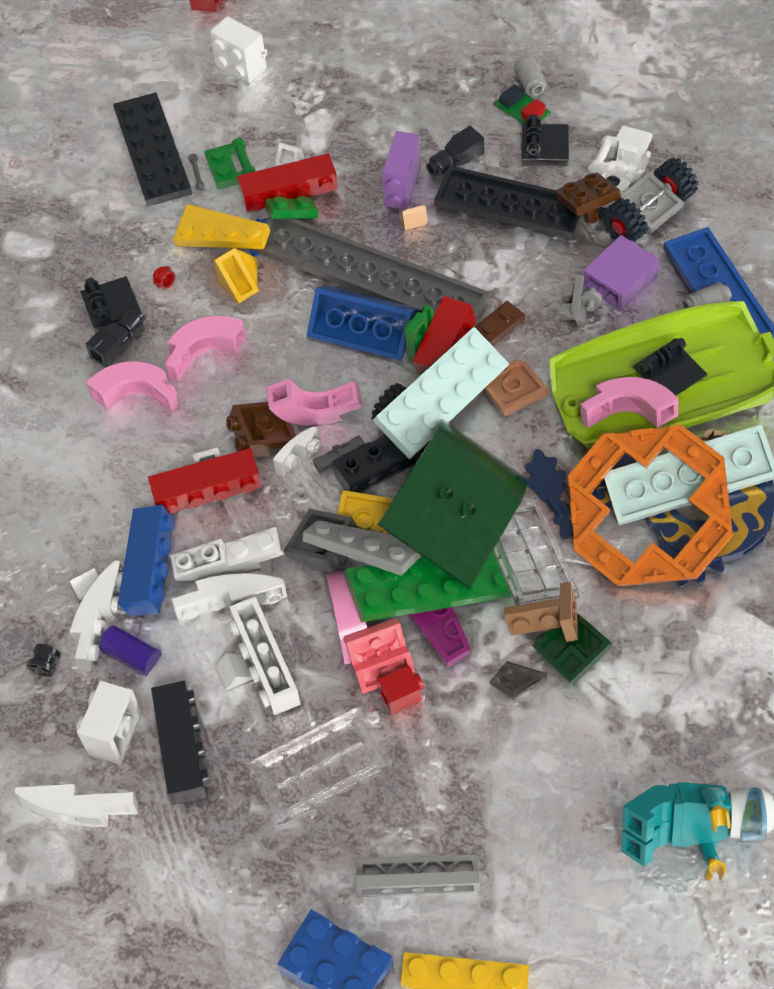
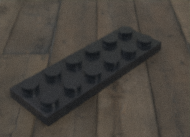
(152, 149)
(505, 202)

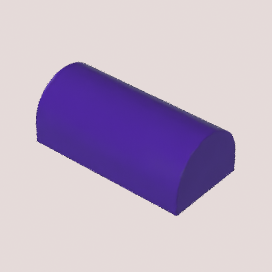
(129, 650)

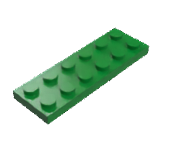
(420, 589)

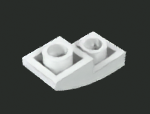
(299, 447)

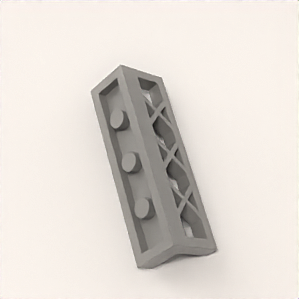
(417, 882)

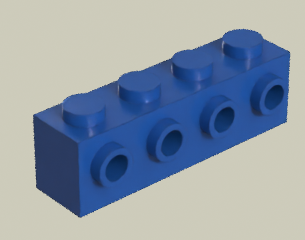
(146, 561)

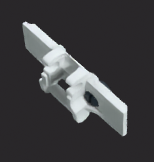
(630, 154)

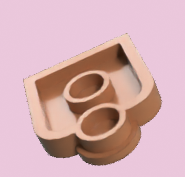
(515, 388)

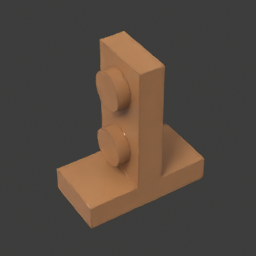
(545, 615)

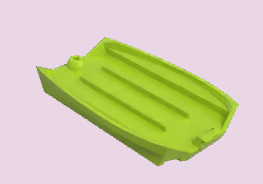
(716, 336)

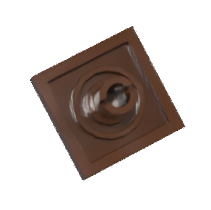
(588, 195)

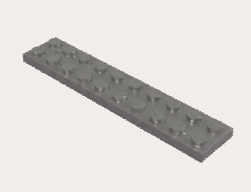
(364, 267)

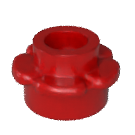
(163, 277)

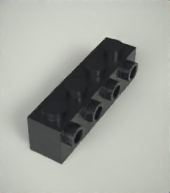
(372, 465)
(179, 742)

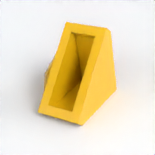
(237, 274)

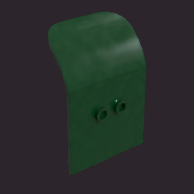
(455, 504)

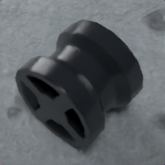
(43, 660)

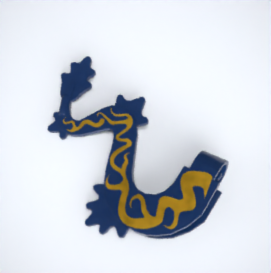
(749, 509)

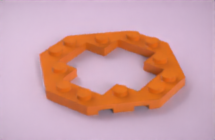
(654, 563)

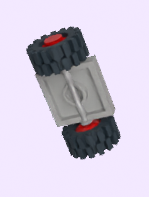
(650, 201)

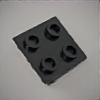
(544, 140)
(108, 301)
(671, 367)

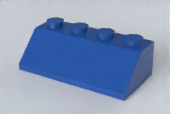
(359, 321)

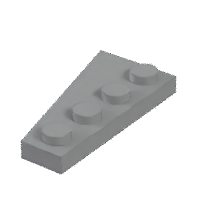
(362, 545)

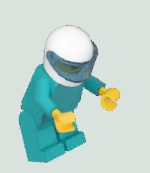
(694, 816)

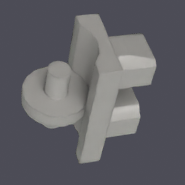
(582, 299)

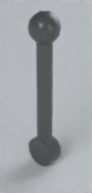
(193, 159)

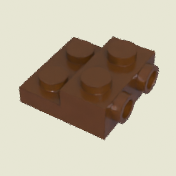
(258, 428)

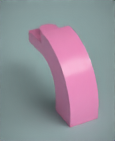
(202, 335)
(132, 378)
(630, 395)
(312, 408)
(344, 609)

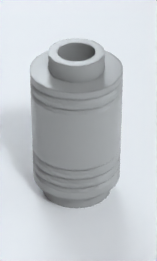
(530, 76)
(711, 294)

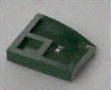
(574, 657)

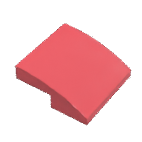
(377, 653)

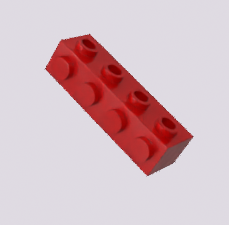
(289, 180)
(205, 481)

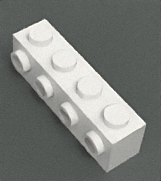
(266, 659)

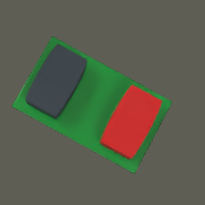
(520, 106)

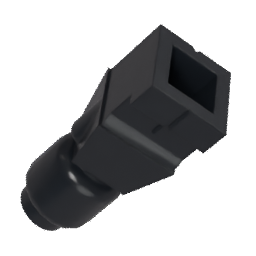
(457, 151)
(114, 338)

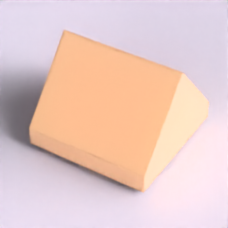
(413, 217)

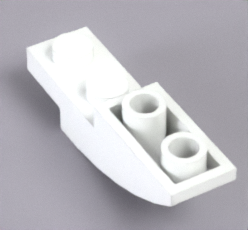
(227, 558)
(228, 589)
(94, 610)
(66, 805)

